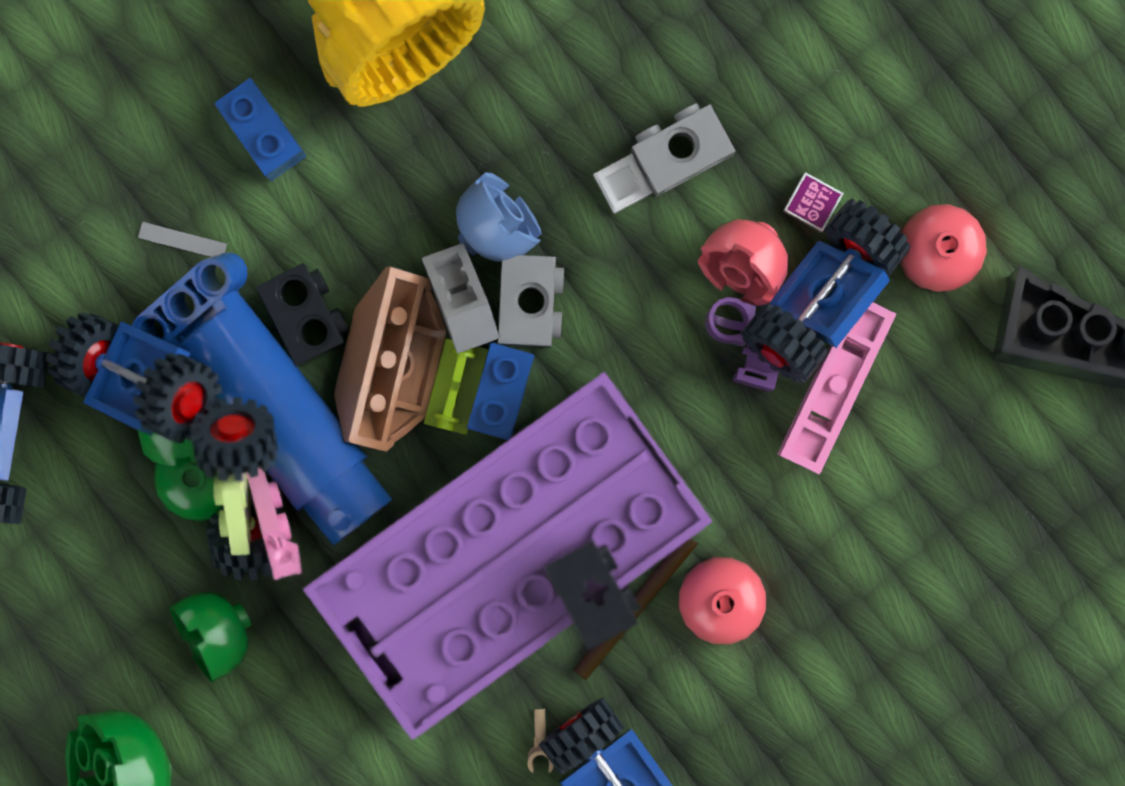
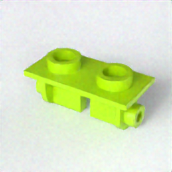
(455, 388)

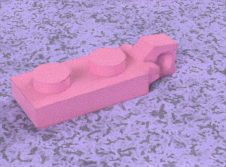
(275, 530)

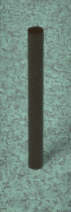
(644, 596)

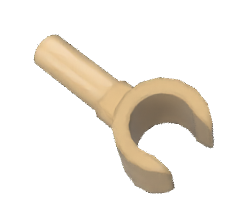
(540, 734)

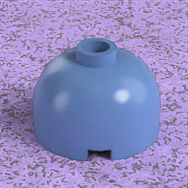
(494, 222)

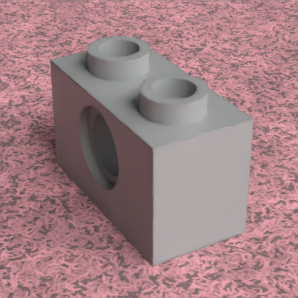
(708, 142)
(518, 276)

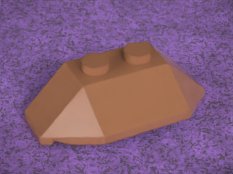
(389, 360)

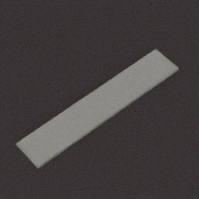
(181, 240)

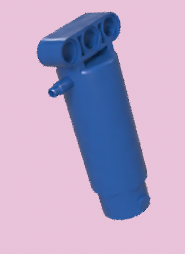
(312, 459)

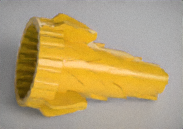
(389, 45)

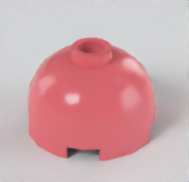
(746, 259)
(927, 259)
(720, 580)

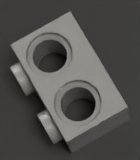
(460, 298)

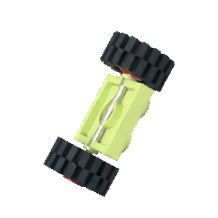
(232, 443)

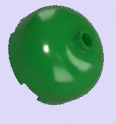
(118, 749)

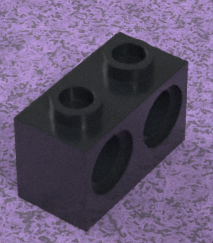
(293, 320)

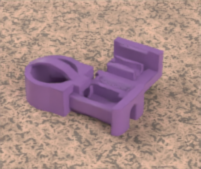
(752, 363)

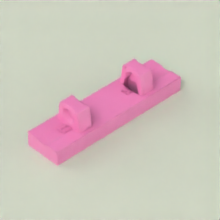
(835, 391)

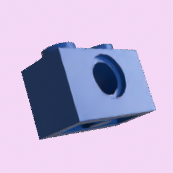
(260, 129)
(500, 391)

